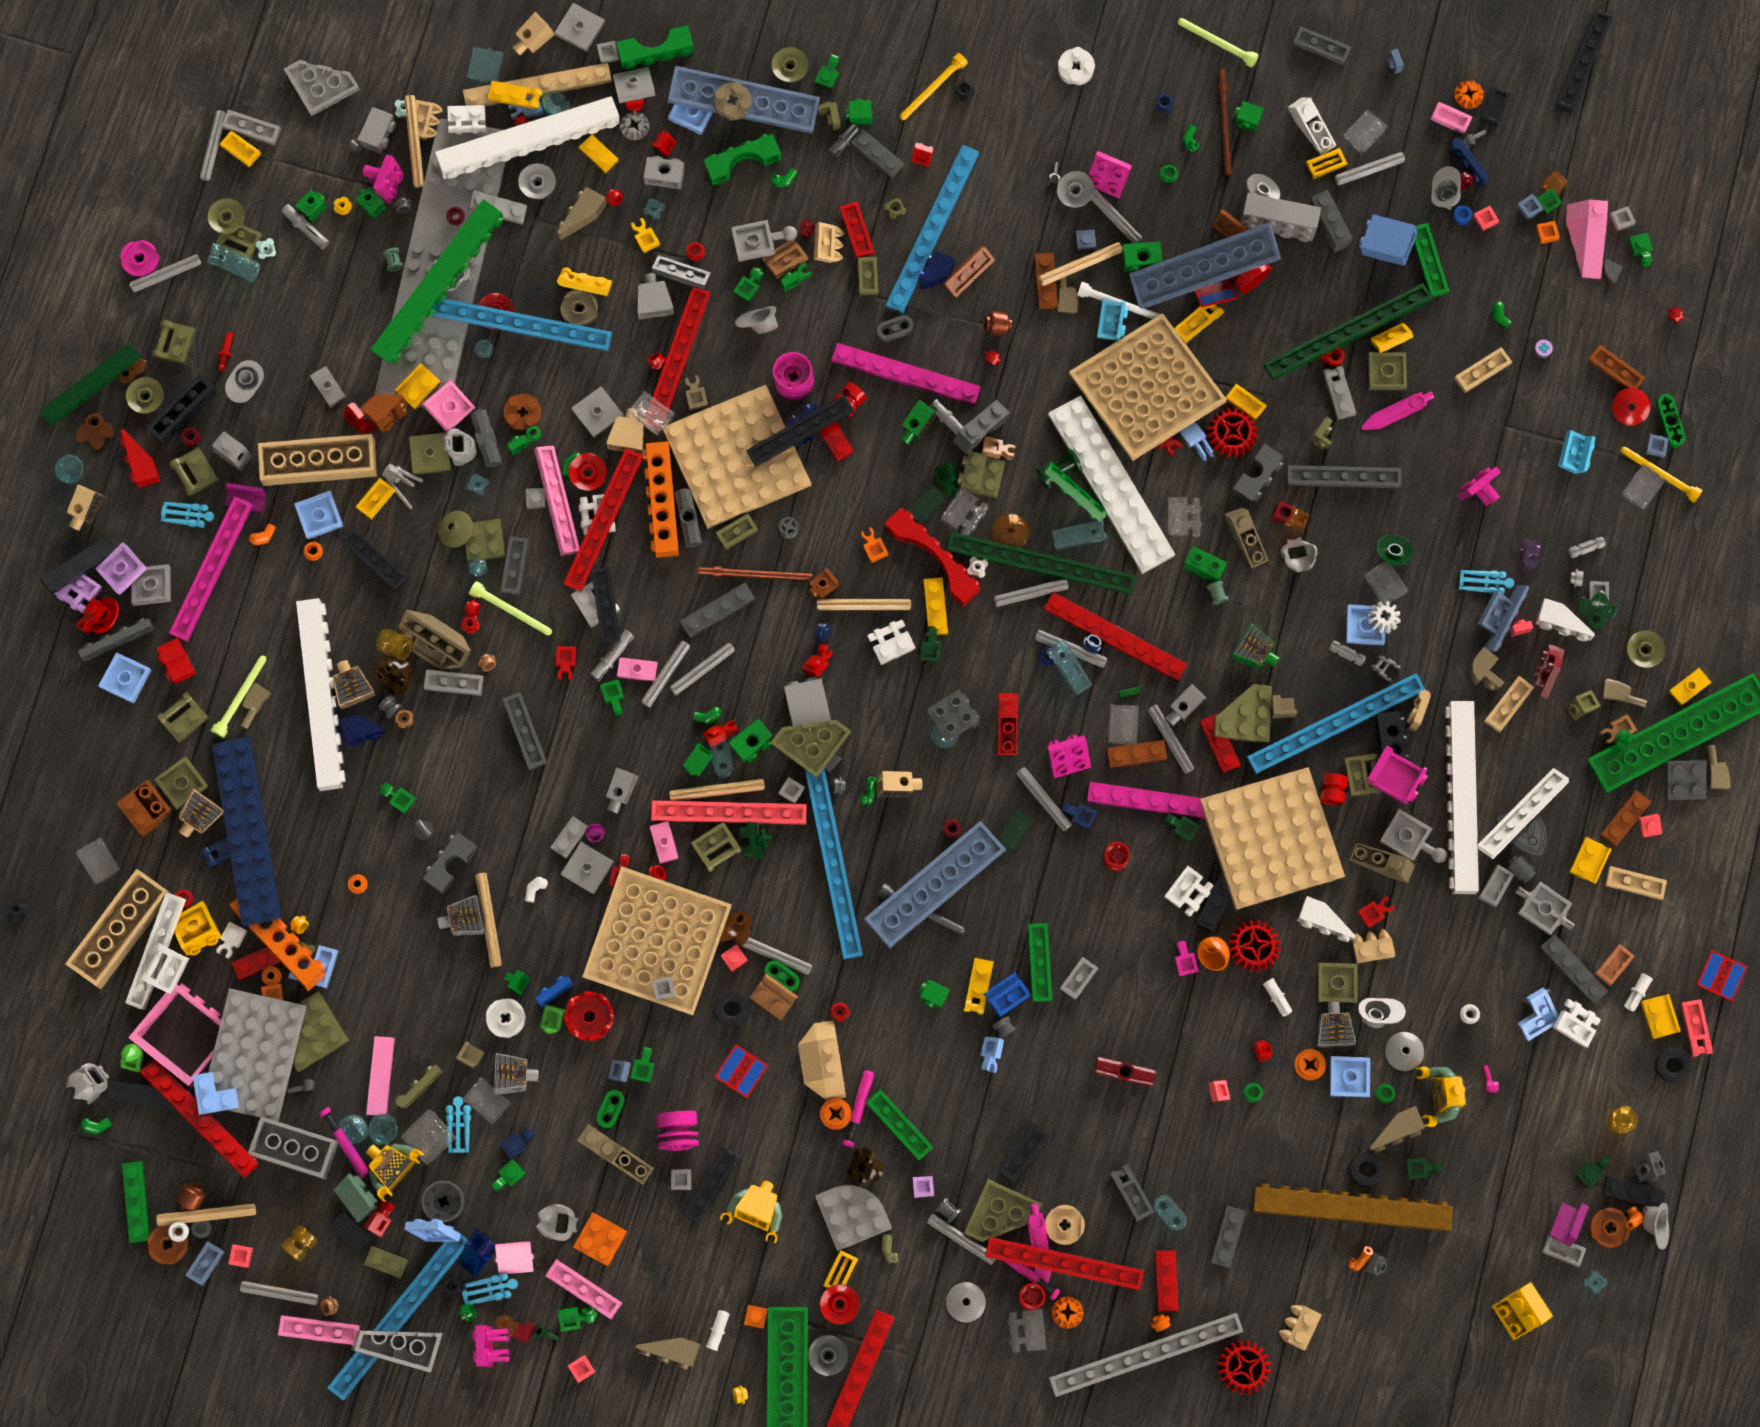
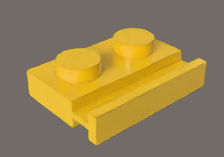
(418, 386)
(1590, 860)
(1660, 1016)

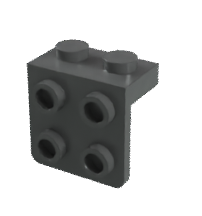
(954, 715)

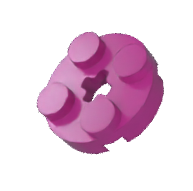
(139, 248)

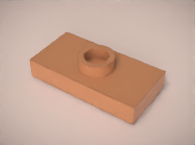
(1614, 965)

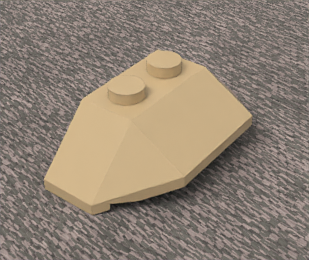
(822, 1061)

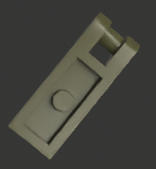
(419, 1087)

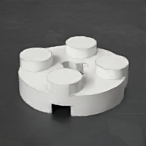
(1079, 57)
(494, 1018)

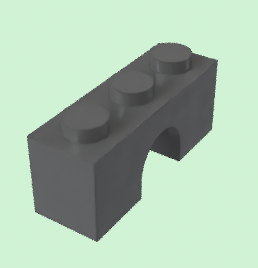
(1336, 230)
(976, 429)
(1249, 488)
(457, 848)

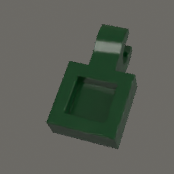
(945, 477)
(930, 648)
(1184, 828)
(1419, 1168)
(1590, 1173)

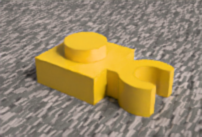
(646, 237)

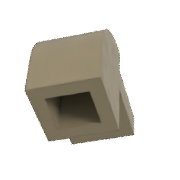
(1481, 668)

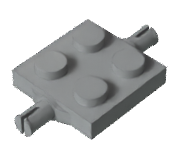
(1545, 908)

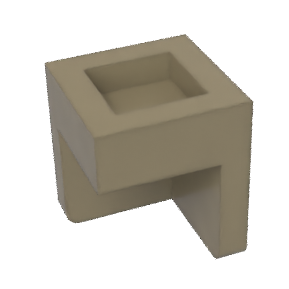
(1282, 707)
(470, 1055)

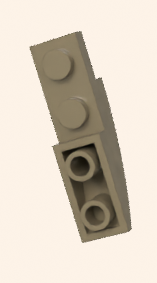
(615, 1154)

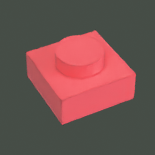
(1486, 218)
(1521, 627)
(1650, 825)
(734, 958)
(1219, 1091)
(240, 1256)
(581, 1368)

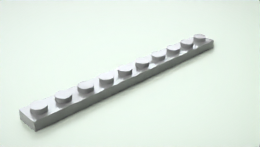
(1146, 1354)

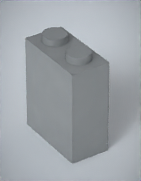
(807, 702)

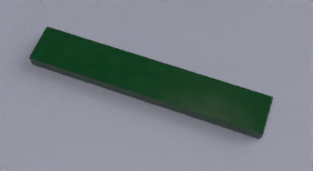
(90, 384)

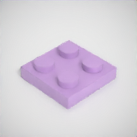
(121, 568)

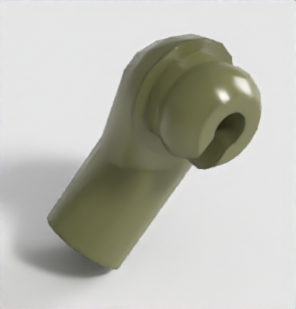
(886, 1250)

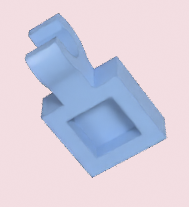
(991, 1051)

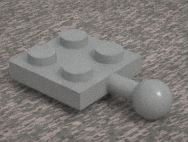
(756, 240)
(1408, 835)

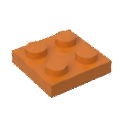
(600, 1239)

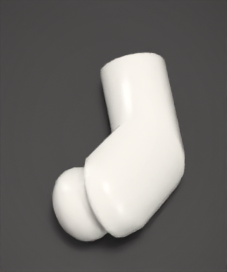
(533, 886)

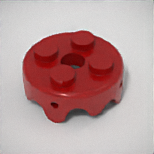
(584, 1003)

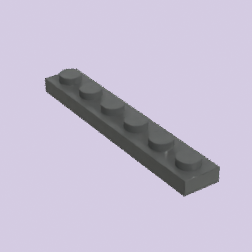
(1343, 476)

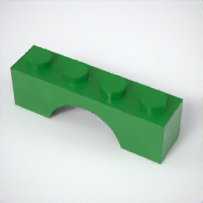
(634, 54)
(763, 150)

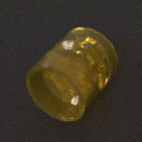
(394, 644)
(1622, 1120)
(304, 1237)

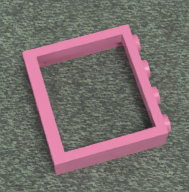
(153, 1015)

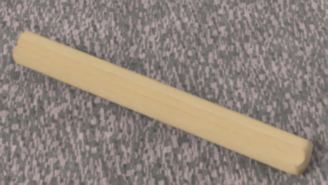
(414, 142)
(1080, 264)
(863, 604)
(717, 790)
(488, 920)
(206, 1214)

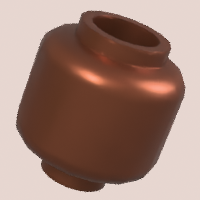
(997, 323)
(190, 1197)

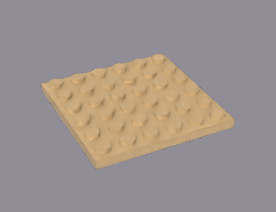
(1147, 387)
(715, 459)
(1272, 838)
(656, 934)

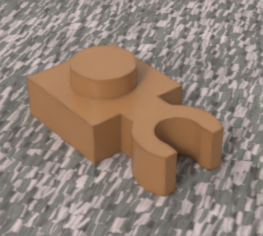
(995, 448)
(1621, 723)

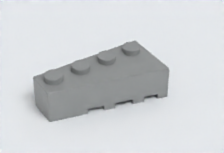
(405, 1348)

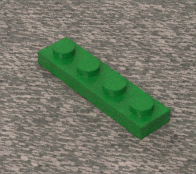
(1430, 261)
(1069, 487)
(1040, 962)
(899, 1125)
(136, 1202)

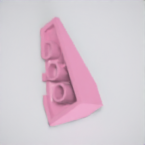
(1587, 230)

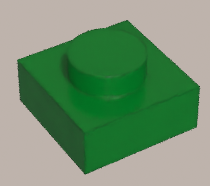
(1549, 200)

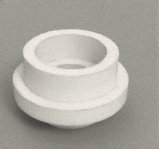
(1476, 1014)
(172, 1231)

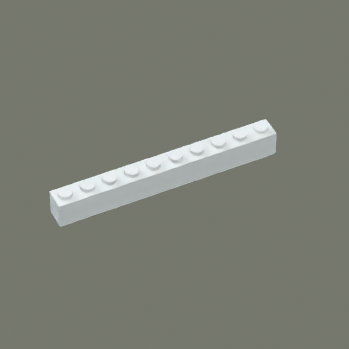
(527, 138)
(319, 694)
(1462, 797)

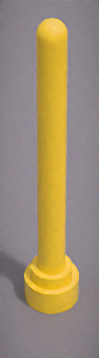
(957, 62)
(1691, 492)

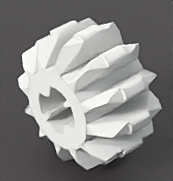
(1379, 622)

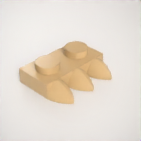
(426, 119)
(826, 243)
(1372, 948)
(1302, 1327)

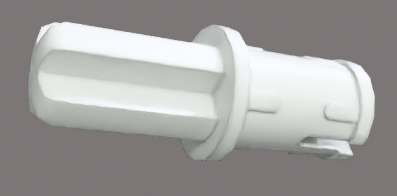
(1638, 992)
(1277, 997)
(717, 1330)

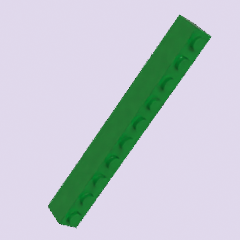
(437, 282)

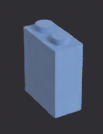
(1388, 240)

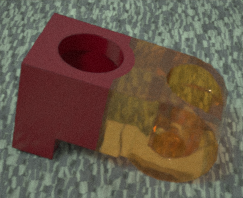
(1289, 516)
(515, 1329)

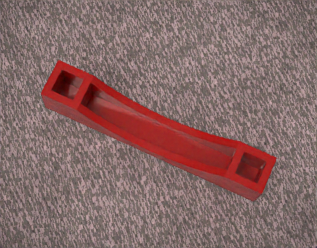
(905, 529)

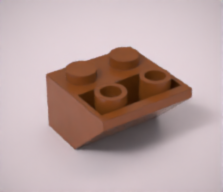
(385, 410)
(144, 808)

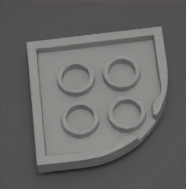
(852, 1215)

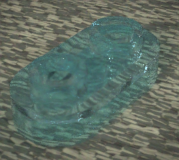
(721, 757)
(1170, 1212)

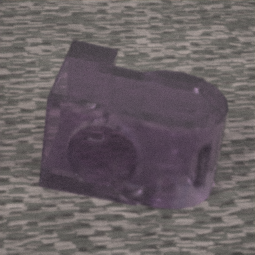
(1532, 553)

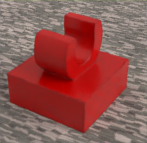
(664, 143)
(922, 154)

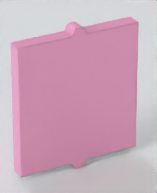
(514, 1257)

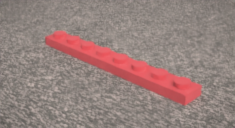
(729, 812)

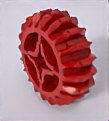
(1219, 420)
(1262, 943)
(1239, 1359)

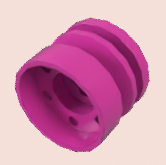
(793, 366)
(677, 1130)

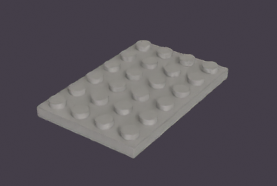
(256, 1051)

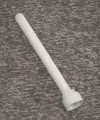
(1086, 291)

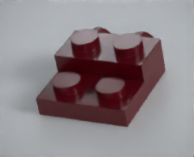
(1548, 670)

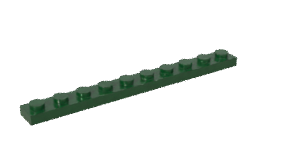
(1348, 331)
(1041, 563)

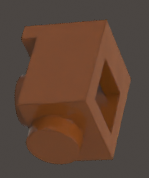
(831, 584)

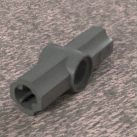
(486, 438)
(690, 528)

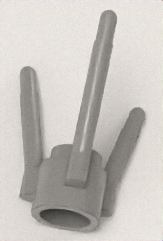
(395, 474)

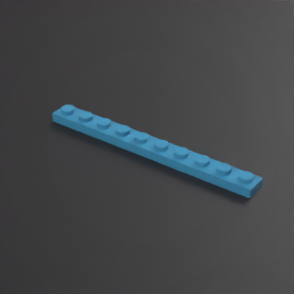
(932, 229)
(524, 324)
(1335, 723)
(834, 865)
(400, 1313)

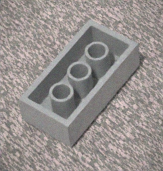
(1286, 217)
(293, 1148)

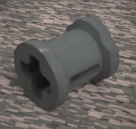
(948, 1210)

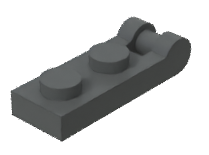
(1132, 1193)

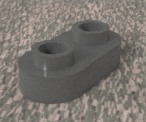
(893, 326)

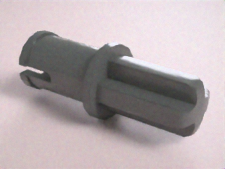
(843, 140)

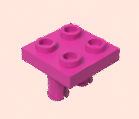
(1109, 174)
(385, 179)
(1481, 486)
(1068, 756)
(484, 1338)

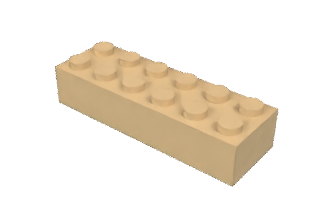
(317, 459)
(118, 929)

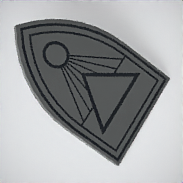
(1531, 838)

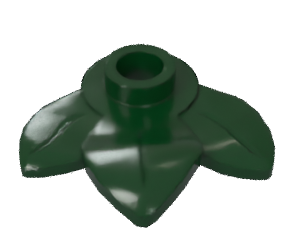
(1597, 606)

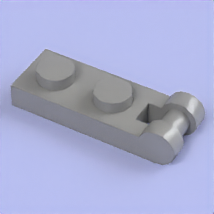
(1339, 393)

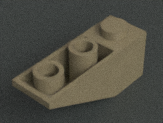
(585, 211)
(1246, 536)
(1383, 862)
(1401, 1125)
(677, 1350)

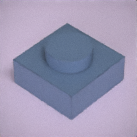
(1395, 61)
(1530, 207)
(1085, 240)
(1657, 445)
(619, 1070)

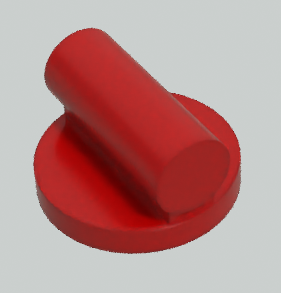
(635, 105)
(1262, 1050)

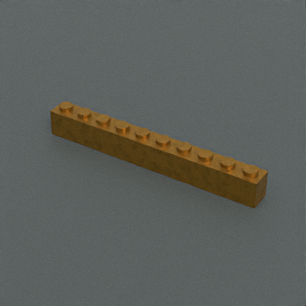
(1352, 1208)

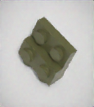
(981, 474)

